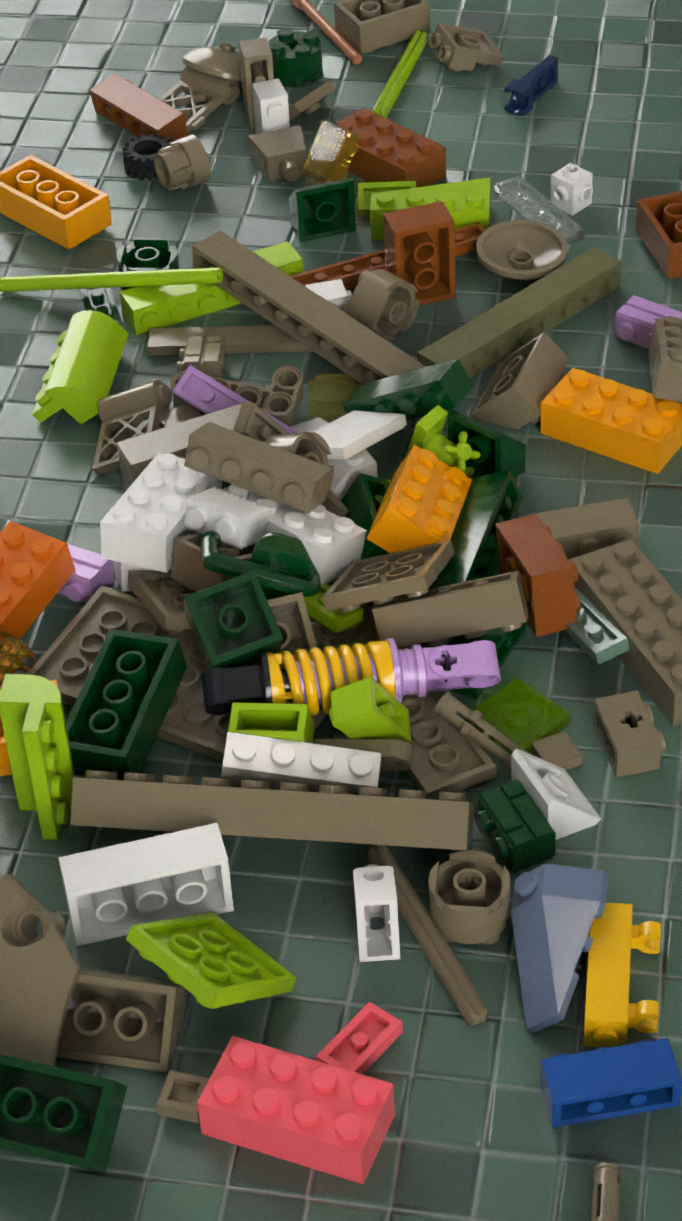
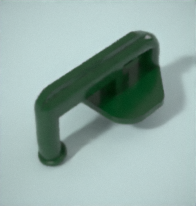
(277, 560)

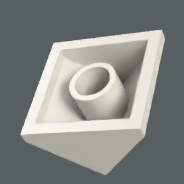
(553, 794)

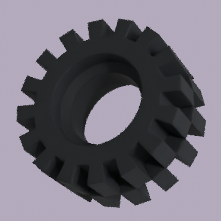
(140, 153)

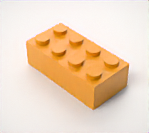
(53, 202)
(613, 420)
(419, 503)

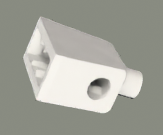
(376, 897)

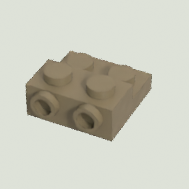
(464, 47)

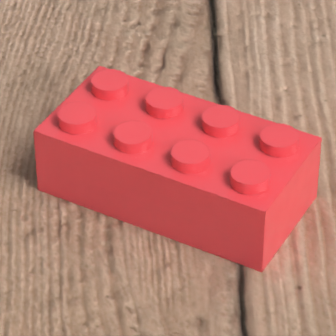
(297, 1109)

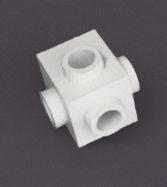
(571, 188)

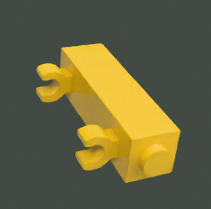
(608, 978)

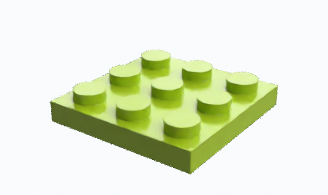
(210, 960)

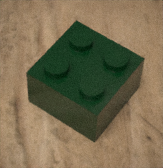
(232, 622)

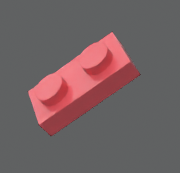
(362, 1040)

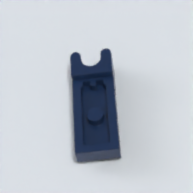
(531, 86)

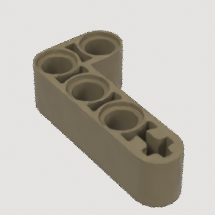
(272, 400)

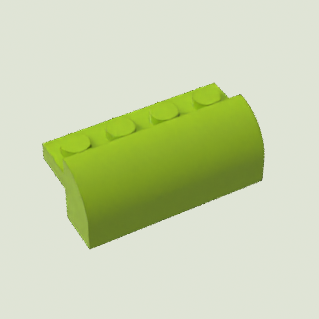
(81, 367)
(38, 749)

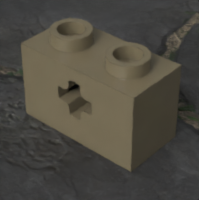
(628, 733)

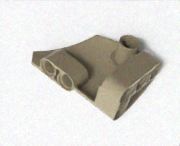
(34, 975)

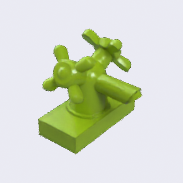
(429, 436)

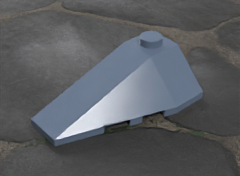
(551, 930)

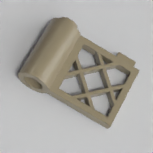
(201, 88)
(127, 412)

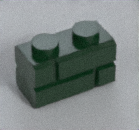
(515, 826)

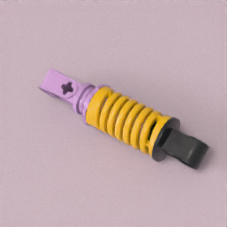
(313, 675)

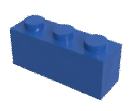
(610, 1082)

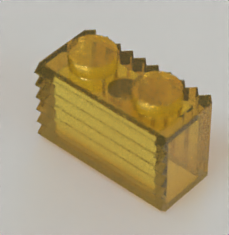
(330, 153)

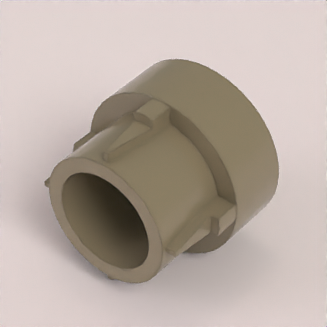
(182, 164)

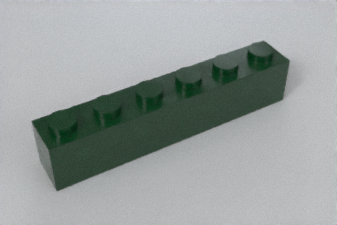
(474, 539)

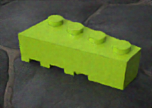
(465, 200)

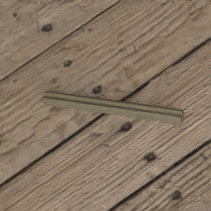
(432, 941)

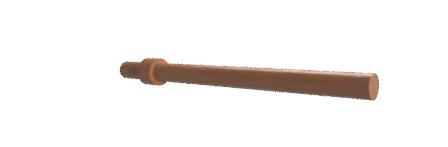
(329, 30)

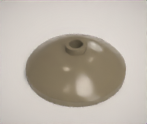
(215, 60)
(521, 249)

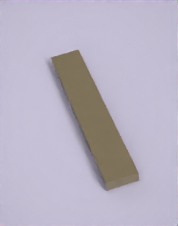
(237, 339)

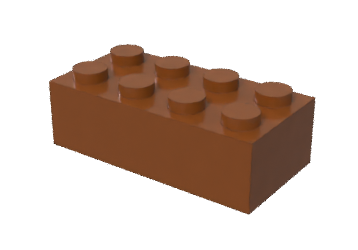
(393, 152)

